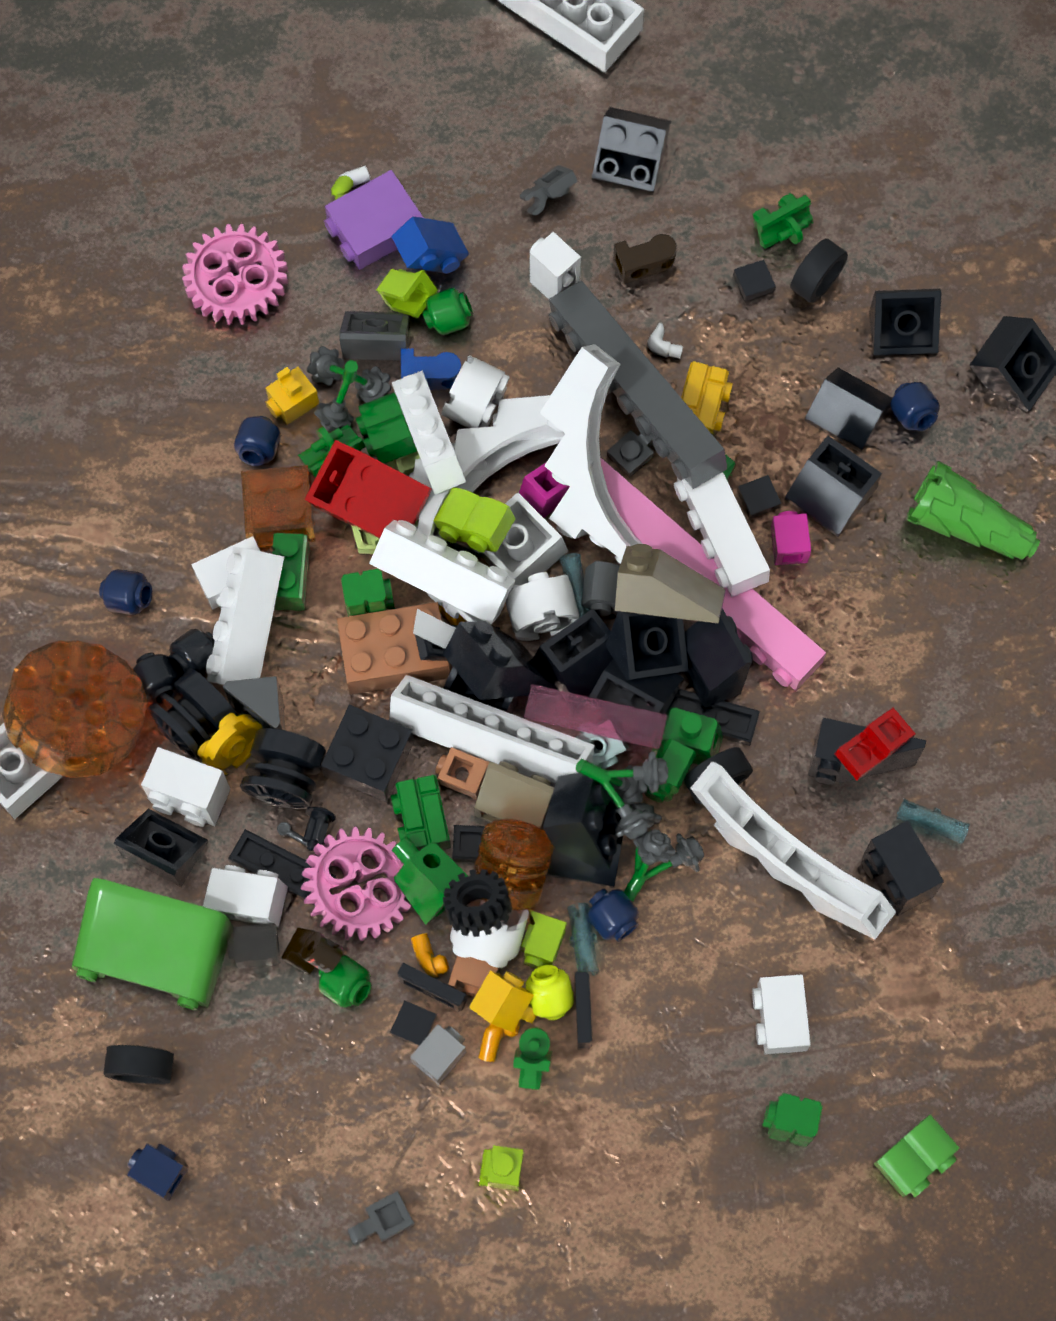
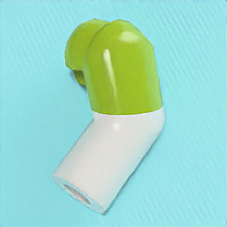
(348, 180)

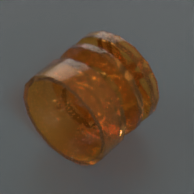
(520, 856)

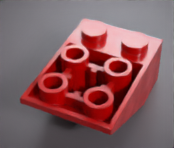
(365, 491)

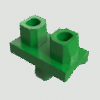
(785, 222)
(319, 450)
(532, 1057)

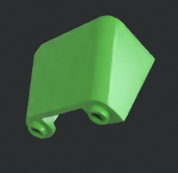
(151, 942)

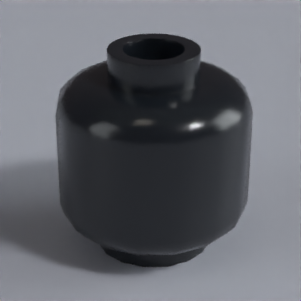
(191, 651)
(157, 676)

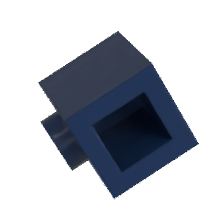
(156, 1170)

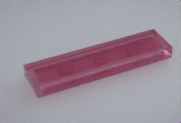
(595, 717)

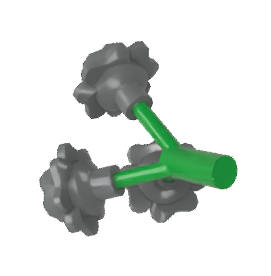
(326, 367)
(627, 788)
(657, 847)

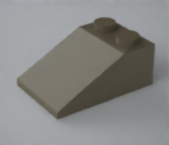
(663, 586)

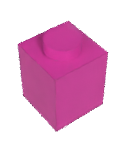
(542, 490)
(790, 538)

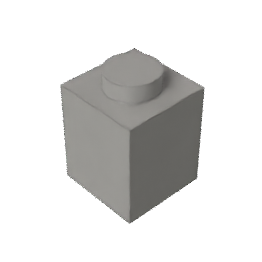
(439, 1053)

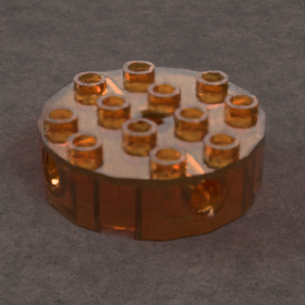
(74, 708)

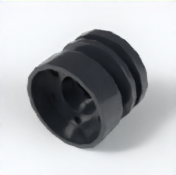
(193, 714)
(283, 768)

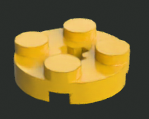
(230, 743)

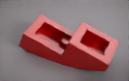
(875, 743)

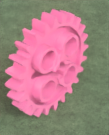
(246, 297)
(347, 855)

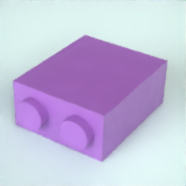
(369, 218)

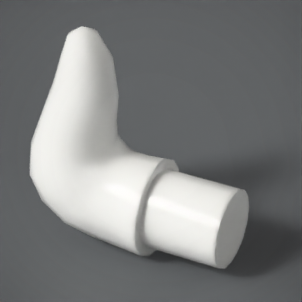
(662, 347)

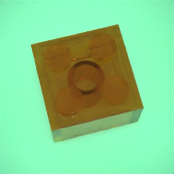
(276, 503)

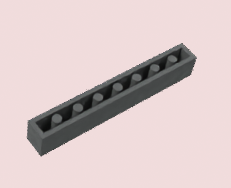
(640, 387)

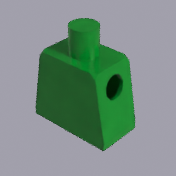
(694, 731)
(425, 877)

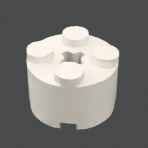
(474, 393)
(541, 606)
(495, 947)

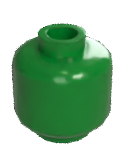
(448, 311)
(346, 984)

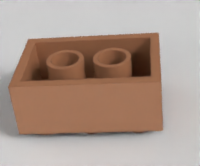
(383, 649)

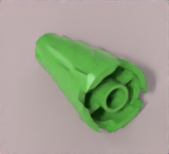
(960, 510)

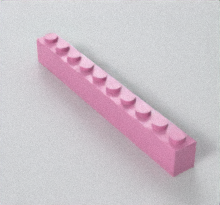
(758, 624)

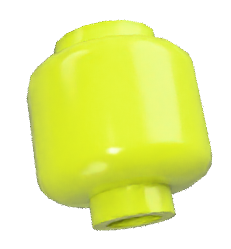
(551, 992)

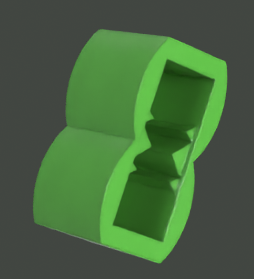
(917, 1156)

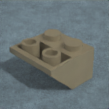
(513, 795)

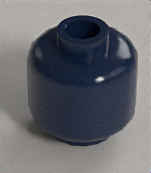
(915, 406)
(257, 440)
(125, 592)
(613, 914)

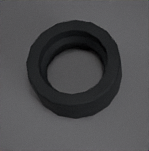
(819, 270)
(731, 760)
(138, 1064)

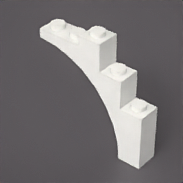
(484, 450)
(576, 461)
(787, 858)

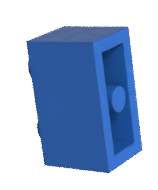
(430, 245)

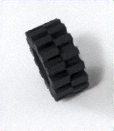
(482, 916)

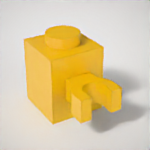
(291, 395)
(503, 1001)

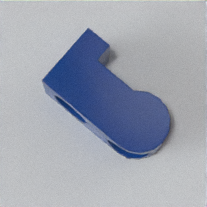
(438, 370)

